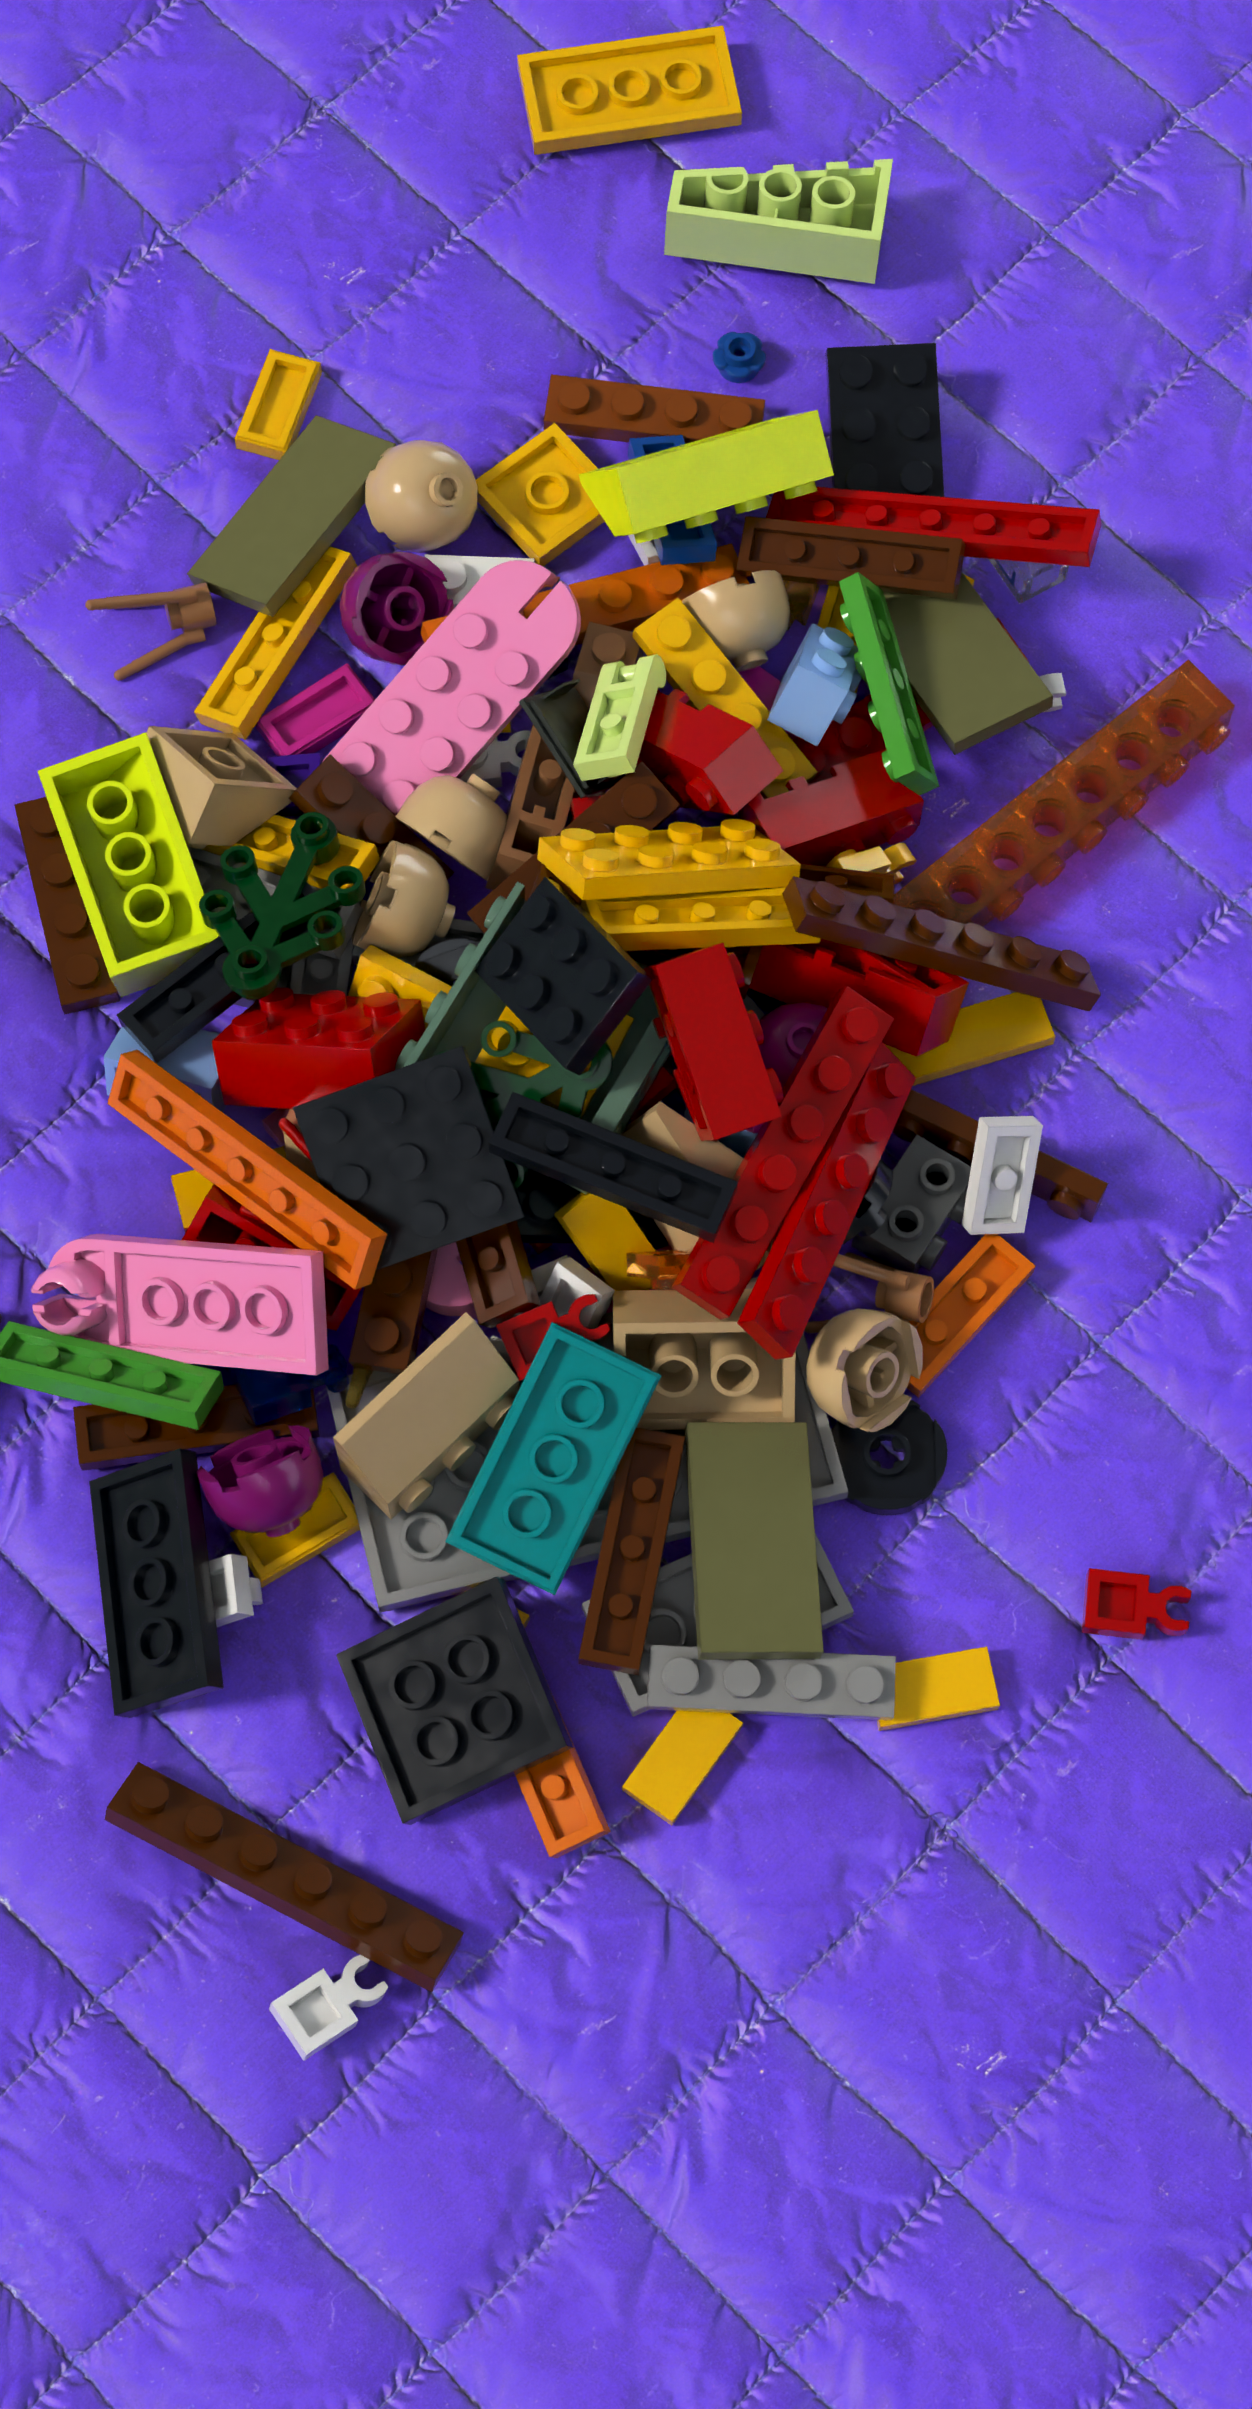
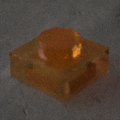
(658, 1266)

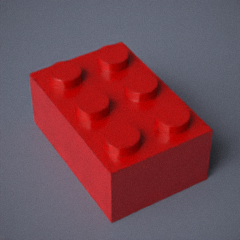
(311, 1045)

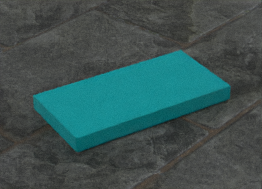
(553, 1458)

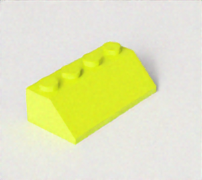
(710, 475)
(129, 861)

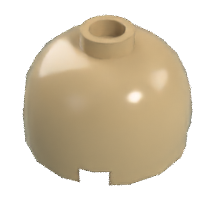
(421, 495)
(743, 617)
(458, 819)
(404, 903)
(863, 1367)

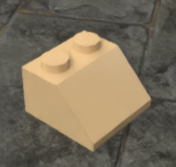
(217, 784)

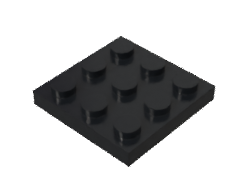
(413, 1155)
(454, 1701)

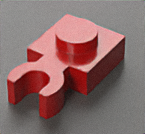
(525, 1332)
(1122, 1605)

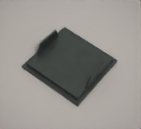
(560, 722)

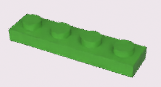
(884, 671)
(108, 1375)

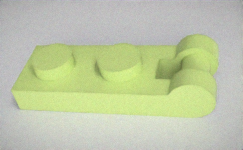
(618, 718)

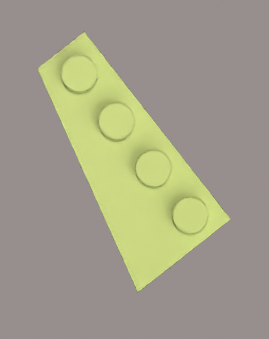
(782, 218)

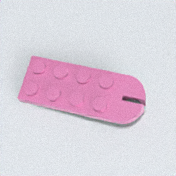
(462, 683)
(191, 1301)

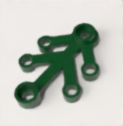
(314, 843)
(540, 1084)

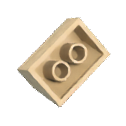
(705, 1363)
(427, 1418)

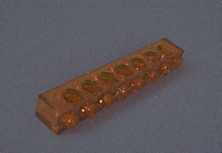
(1180, 701)

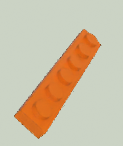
(635, 594)
(246, 1169)

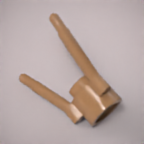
(185, 609)
(898, 1291)

